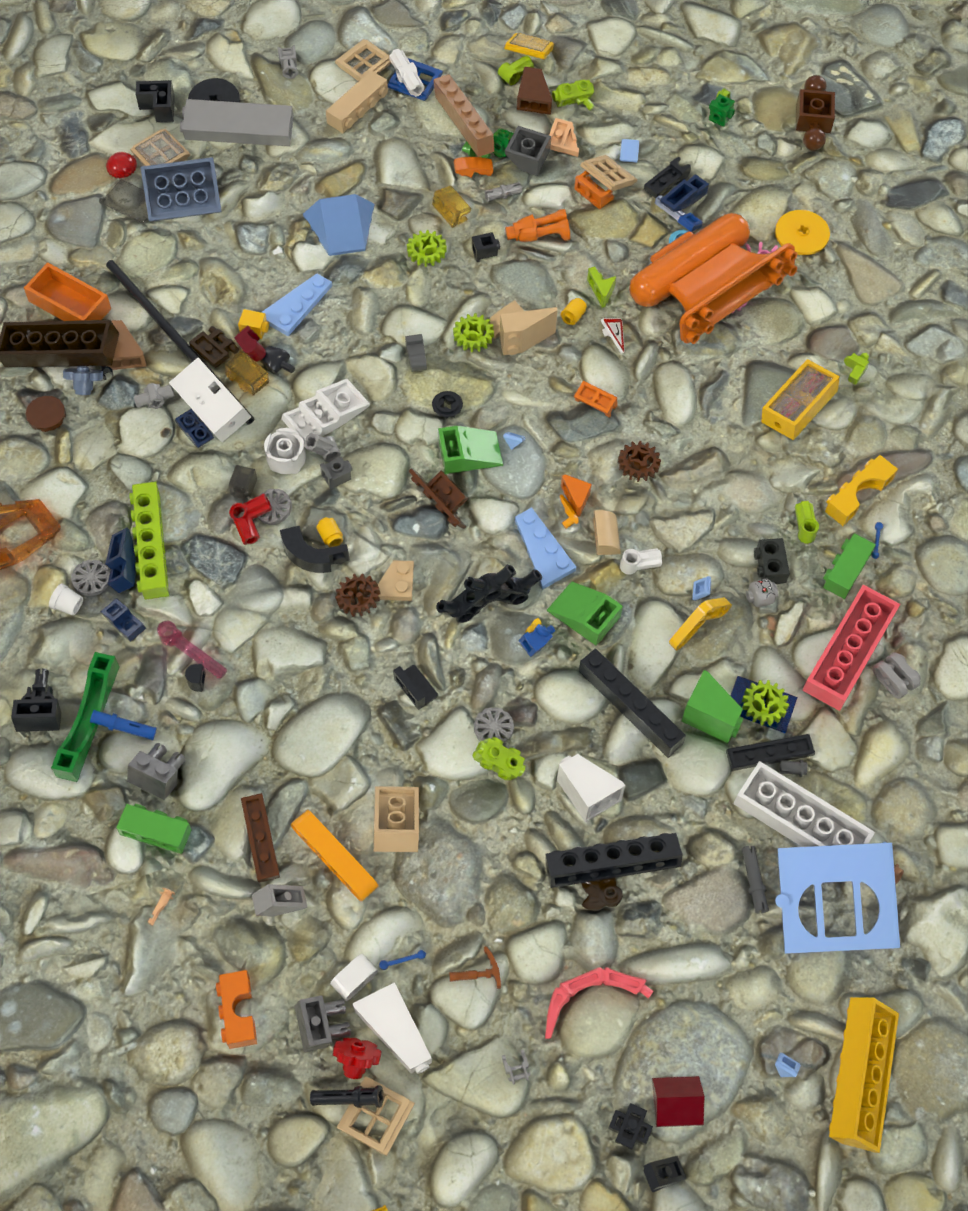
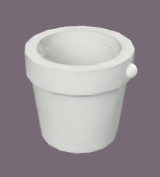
(65, 600)

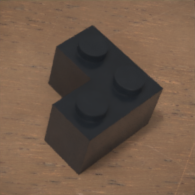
(156, 96)

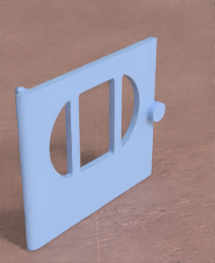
(838, 863)

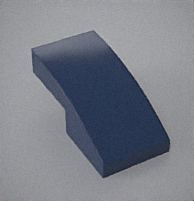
(123, 620)

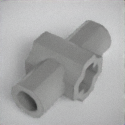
(154, 396)

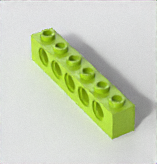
(157, 585)

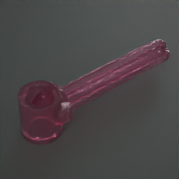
(177, 640)

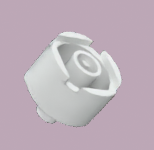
(285, 451)

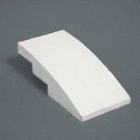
(326, 410)

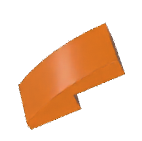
(468, 165)

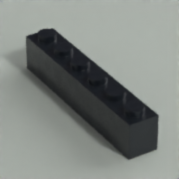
(632, 703)

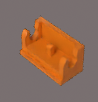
(592, 191)
(596, 398)

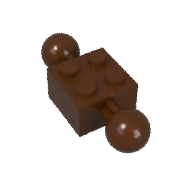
(815, 112)

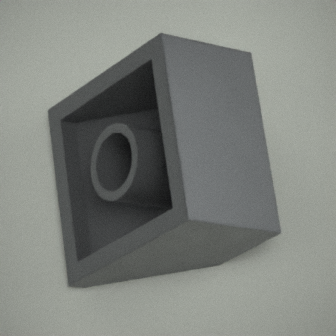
(528, 149)

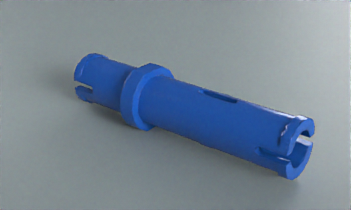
(123, 725)

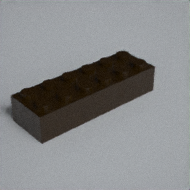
(58, 343)

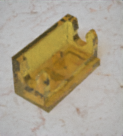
(451, 206)

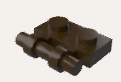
(212, 351)

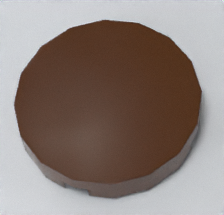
(45, 413)

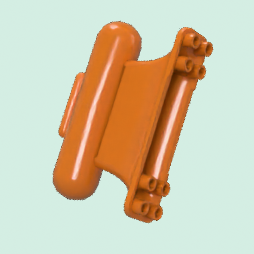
(710, 274)

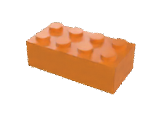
(66, 296)

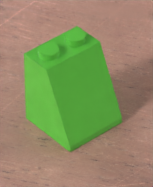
(713, 709)

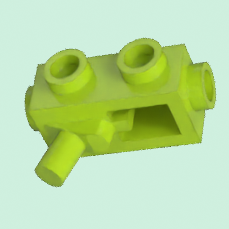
(577, 92)
(496, 757)

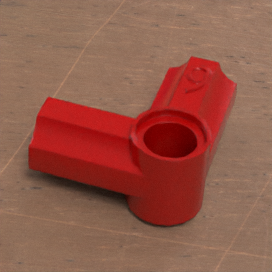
(252, 510)

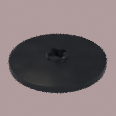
(214, 90)

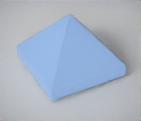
(513, 439)
(701, 588)
(786, 1066)

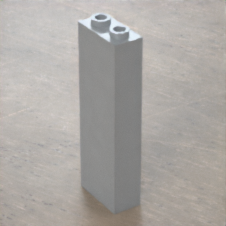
(237, 122)

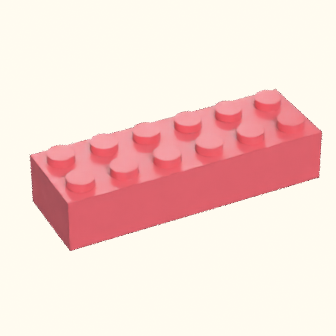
(851, 647)

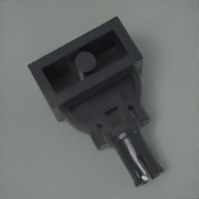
(37, 708)

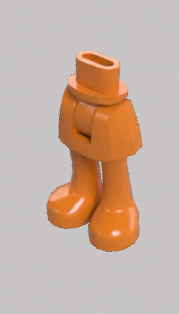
(528, 228)

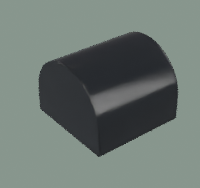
(195, 677)

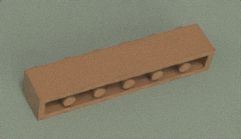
(464, 115)

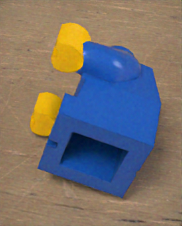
(536, 637)

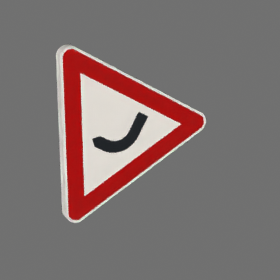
(614, 329)

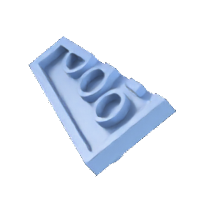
(296, 305)
(543, 549)

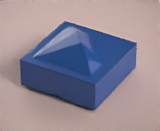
(690, 222)

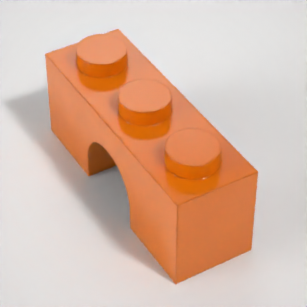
(233, 989)

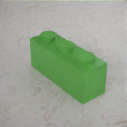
(848, 565)
(154, 828)

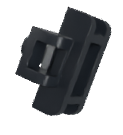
(631, 1124)

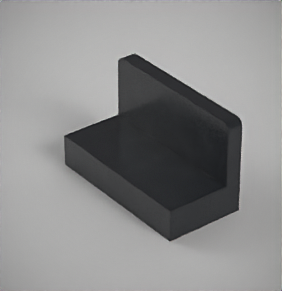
(415, 686)

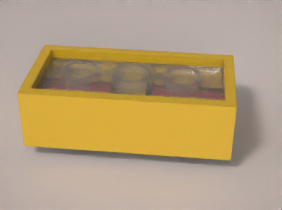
(800, 399)

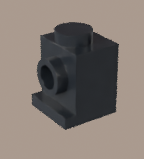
(485, 246)

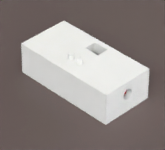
(210, 399)

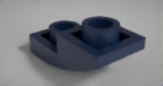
(194, 428)

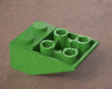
(468, 449)
(586, 611)

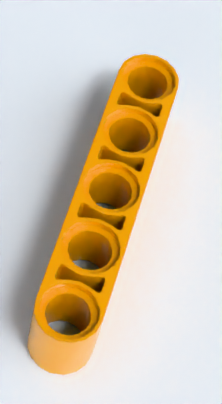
(334, 855)

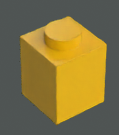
(255, 320)

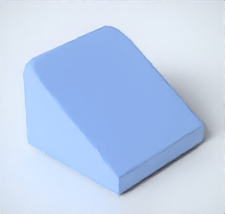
(629, 150)

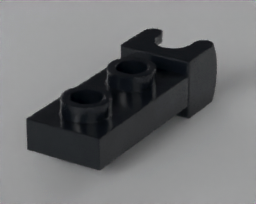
(667, 178)

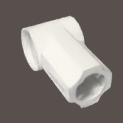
(641, 560)

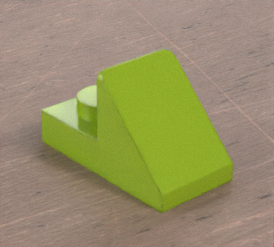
(601, 287)

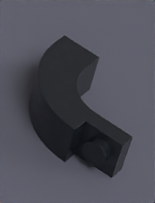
(311, 558)

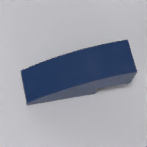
(685, 193)
(121, 561)

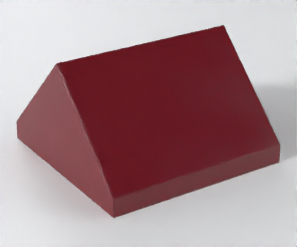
(678, 1101)

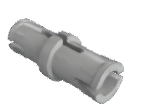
(503, 191)

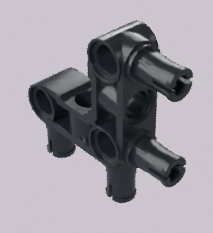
(488, 589)

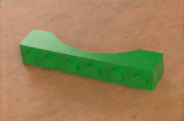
(75, 748)

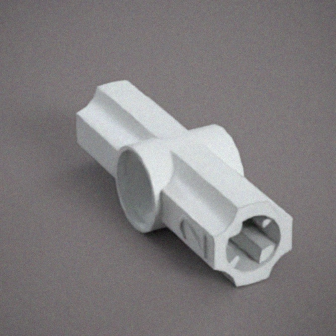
(406, 72)

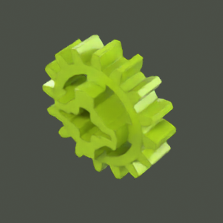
(424, 248)
(473, 332)
(756, 705)

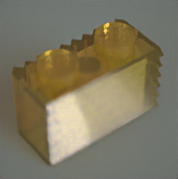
(246, 373)

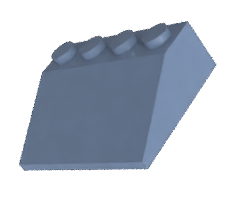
(181, 189)

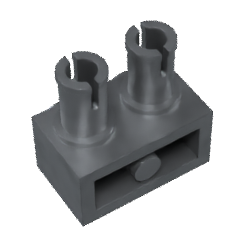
(154, 775)
(313, 1022)

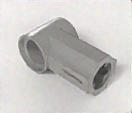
(323, 446)

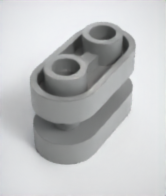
(896, 675)

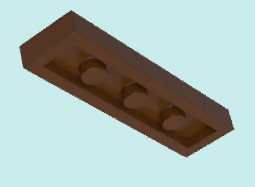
(260, 838)

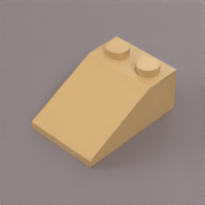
(526, 329)
(396, 819)

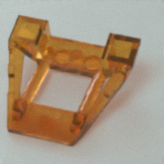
(39, 518)

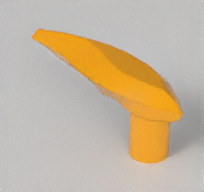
(573, 519)

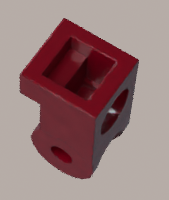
(249, 343)

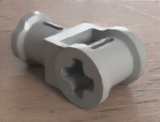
(288, 60)

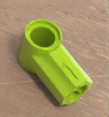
(512, 72)
(806, 521)

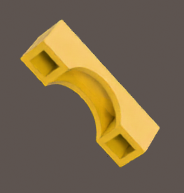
(876, 475)

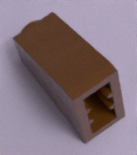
(534, 92)

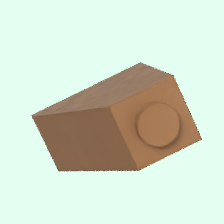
(127, 351)

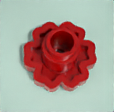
(356, 1056)

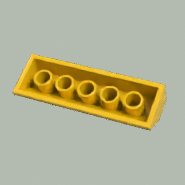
(864, 1074)

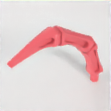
(592, 978)

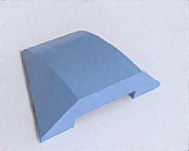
(341, 223)

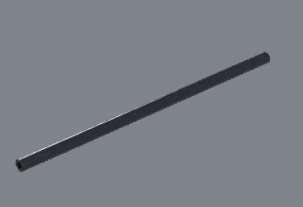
(160, 320)

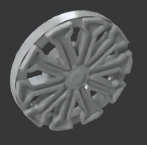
(277, 506)
(90, 578)
(493, 726)

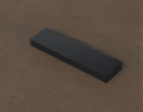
(770, 752)

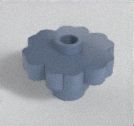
(83, 378)

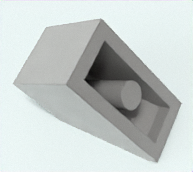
(278, 900)

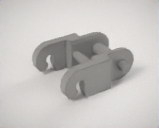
(509, 1069)

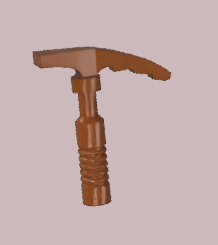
(474, 974)

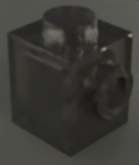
(242, 482)

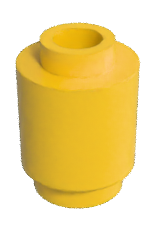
(573, 311)
(330, 532)

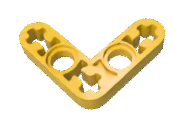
(705, 611)

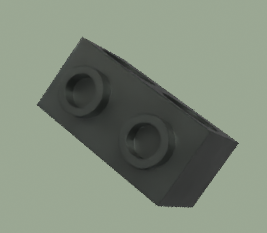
(775, 561)

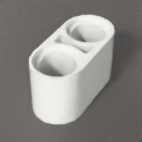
(354, 977)

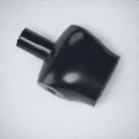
(276, 360)

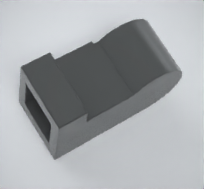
(416, 352)

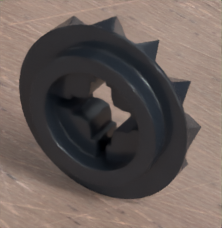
(450, 398)

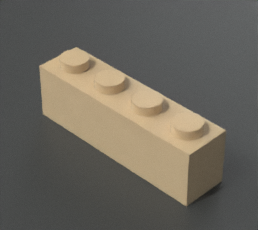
(357, 101)

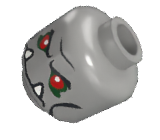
(762, 592)

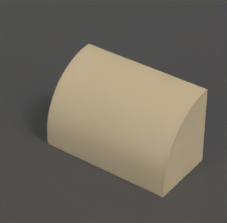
(606, 533)

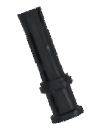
(358, 1096)

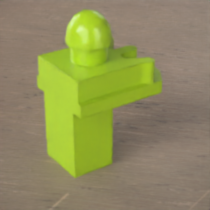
(858, 364)

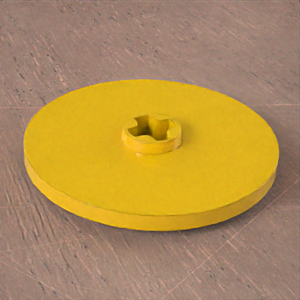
(814, 226)

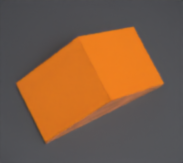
(576, 492)

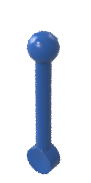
(878, 526)
(384, 964)

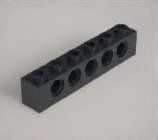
(605, 868)

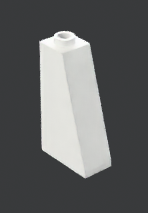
(392, 1023)

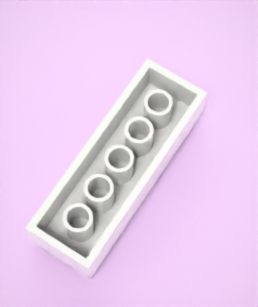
(797, 811)

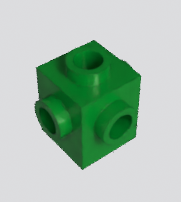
(721, 110)
(501, 140)

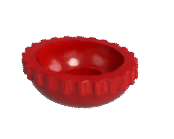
(121, 165)

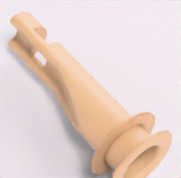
(165, 897)

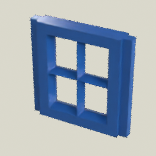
(421, 68)

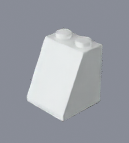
(588, 786)

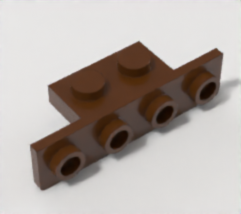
(445, 493)

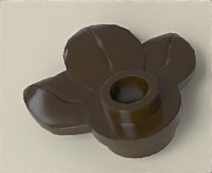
(598, 894)

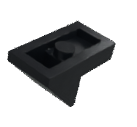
(664, 1173)

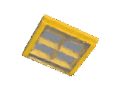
(529, 45)

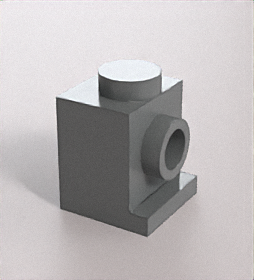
(336, 472)

